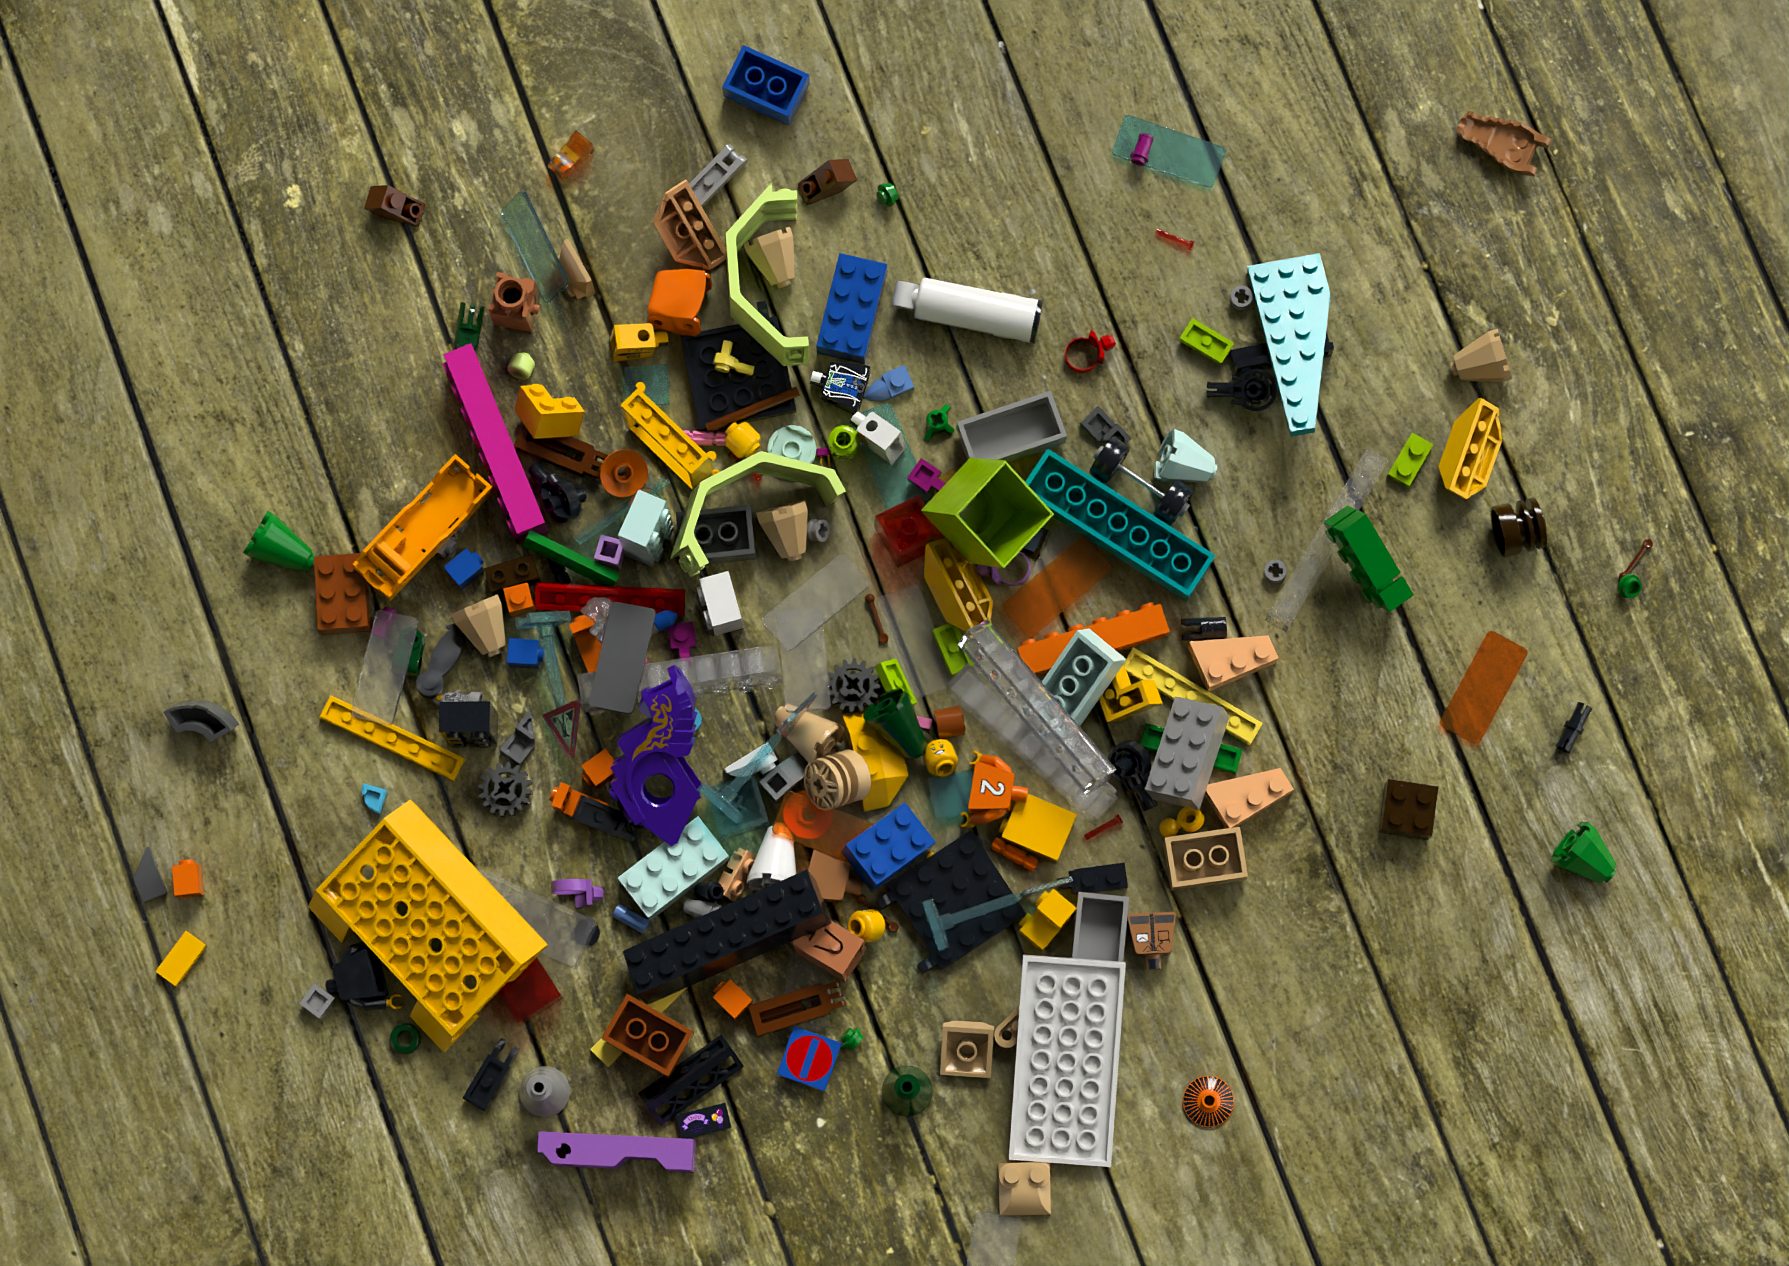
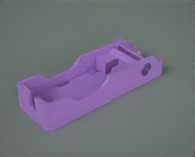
(615, 1150)

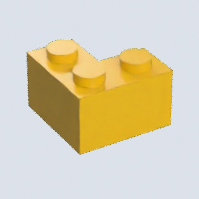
(548, 416)
(1126, 700)
(1047, 921)

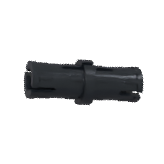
(1573, 727)

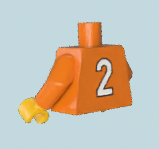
(991, 790)

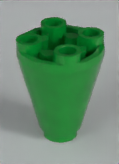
(279, 545)

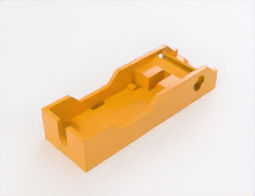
(424, 527)

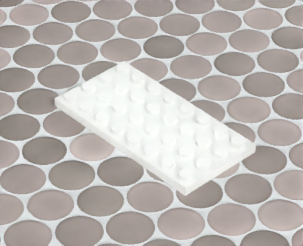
(1067, 1060)

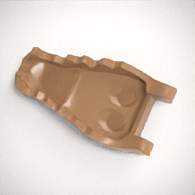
(1506, 141)

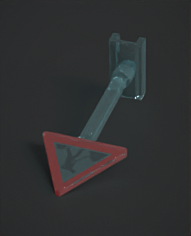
(565, 718)
(724, 799)
(939, 924)

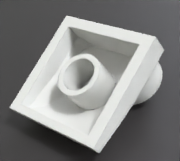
(736, 767)

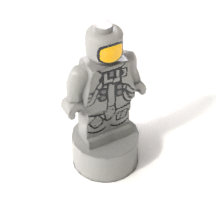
(458, 697)

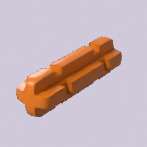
(1014, 854)

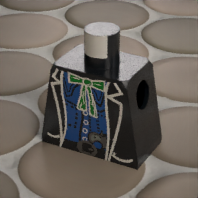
(843, 385)

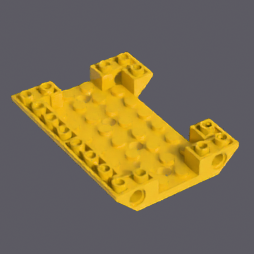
(444, 902)

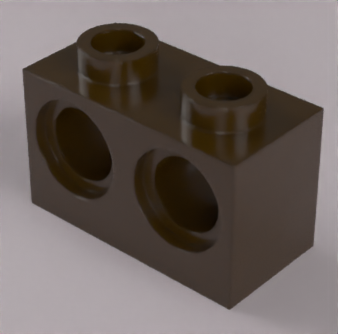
(512, 573)

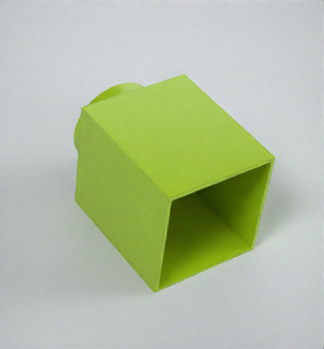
(1004, 526)

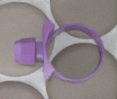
(983, 570)
(584, 891)

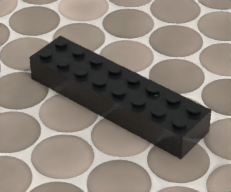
(726, 937)

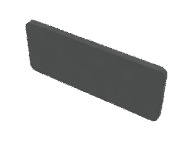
(622, 658)

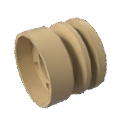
(837, 780)

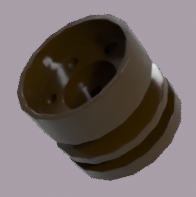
(1514, 528)

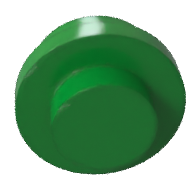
(887, 194)
(1629, 586)
(851, 1038)

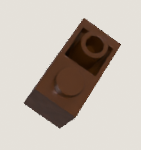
(827, 180)
(394, 205)

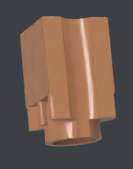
(519, 314)
(831, 950)

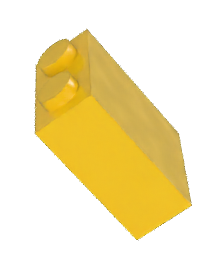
(1038, 827)

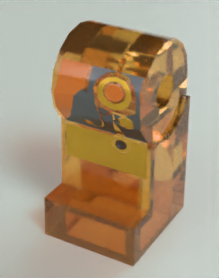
(571, 155)

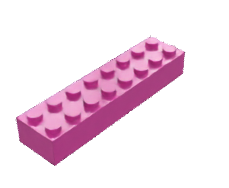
(492, 436)

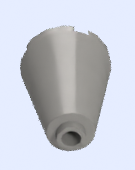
(551, 1099)

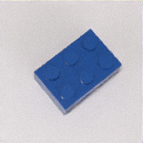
(766, 85)
(888, 847)

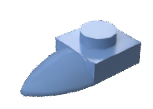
(890, 385)

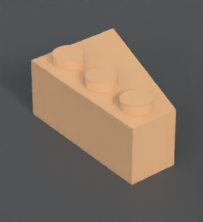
(1231, 659)
(1246, 796)

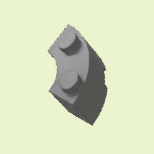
(201, 717)

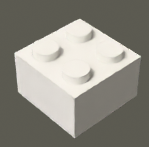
(721, 602)

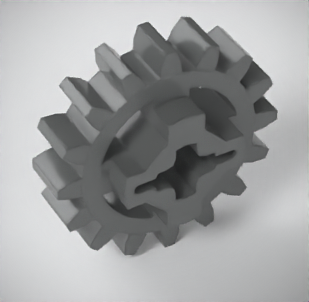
(861, 678)
(514, 783)

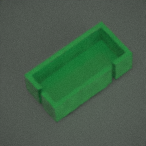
(1367, 558)

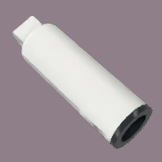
(971, 308)

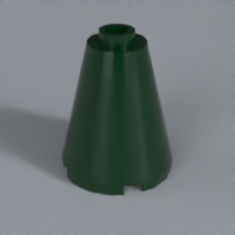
(897, 723)
(910, 1102)

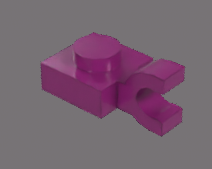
(926, 477)
(682, 638)

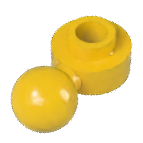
(1170, 827)

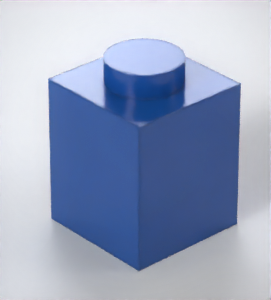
(465, 568)
(525, 653)

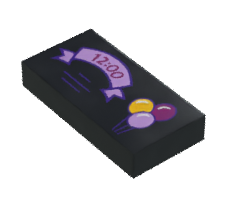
(703, 1121)

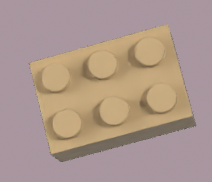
(1205, 858)

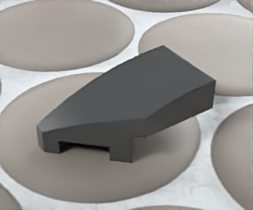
(1102, 427)
(520, 742)
(148, 877)

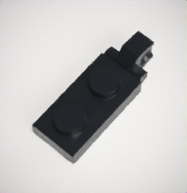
(1097, 879)

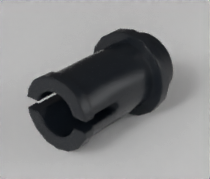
(712, 891)

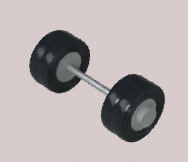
(1109, 460)

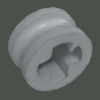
(1247, 294)
(817, 530)
(1281, 567)

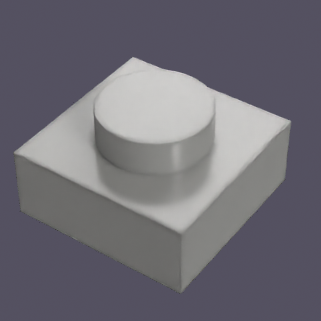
(317, 1001)

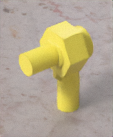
(724, 361)

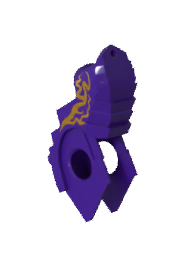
(659, 748)

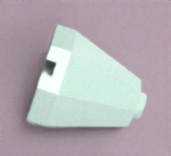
(1183, 460)

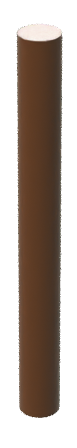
(752, 409)

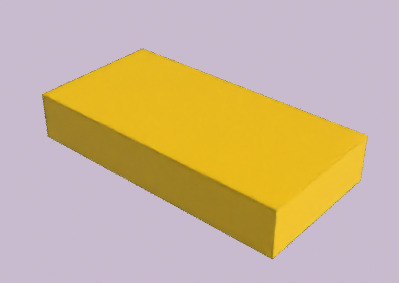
(181, 958)

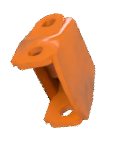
(677, 300)

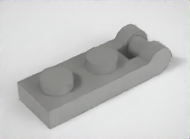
(717, 174)

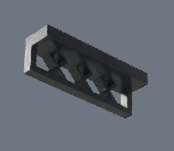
(1258, 357)
(688, 1075)

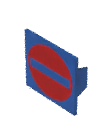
(809, 1058)

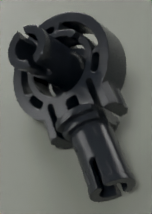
(1249, 390)
(561, 506)
(1133, 770)

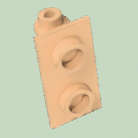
(741, 864)

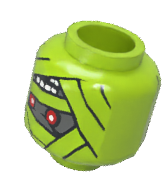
(846, 435)

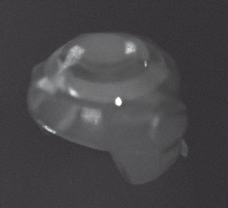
(598, 611)

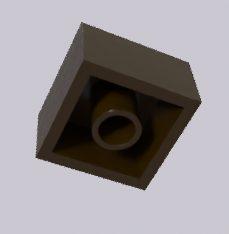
(1408, 809)

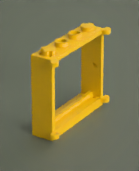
(667, 439)

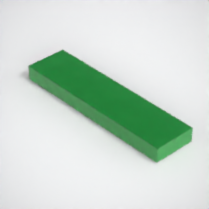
(570, 559)
(1226, 760)

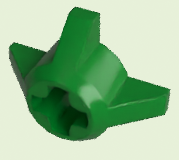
(940, 423)

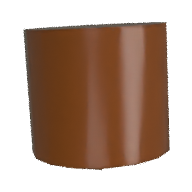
(949, 722)

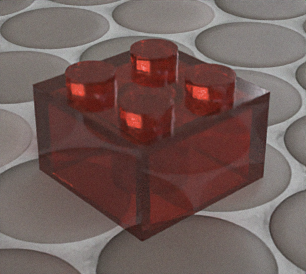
(906, 530)
(530, 993)

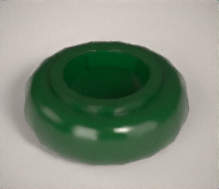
(405, 1027)

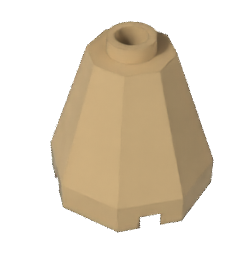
(774, 256)
(1482, 360)
(786, 528)
(483, 625)

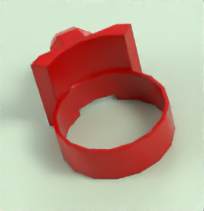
(1105, 343)

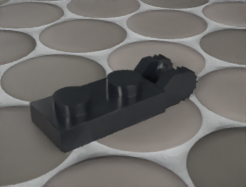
(603, 818)
(490, 1077)

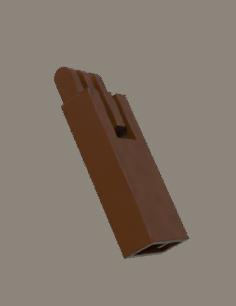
(555, 450)
(787, 1011)

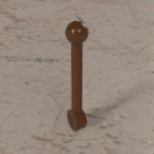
(1647, 544)
(883, 637)
(893, 926)

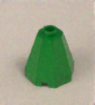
(1585, 854)

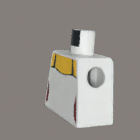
(879, 436)

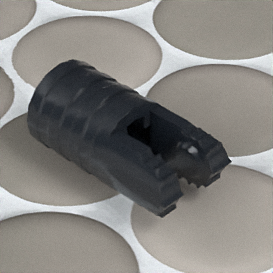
(1210, 628)

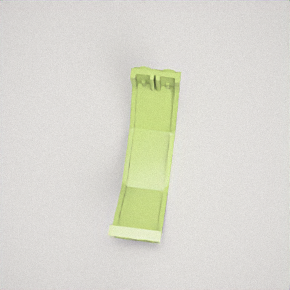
(767, 207)
(822, 478)

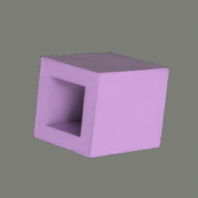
(609, 552)

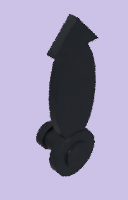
(442, 661)

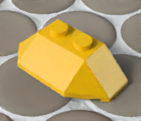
(1471, 449)
(956, 586)
(883, 760)

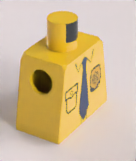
(635, 341)

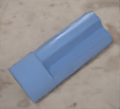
(631, 918)

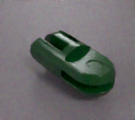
(467, 332)

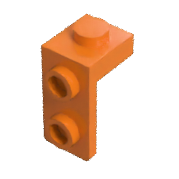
(586, 642)
(565, 799)

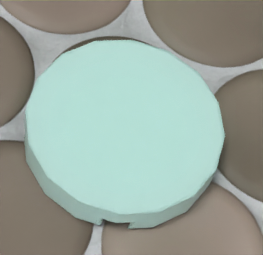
(793, 443)

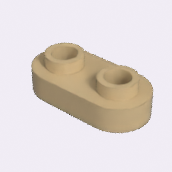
(1011, 1025)

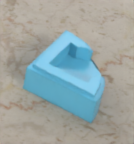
(374, 797)

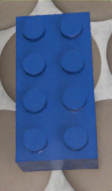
(852, 308)

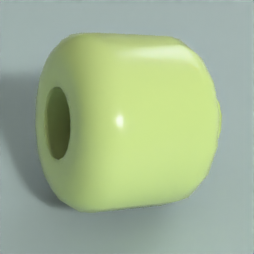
(521, 366)

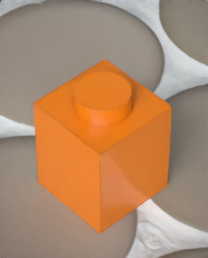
(519, 600)
(598, 769)
(187, 879)
(732, 999)

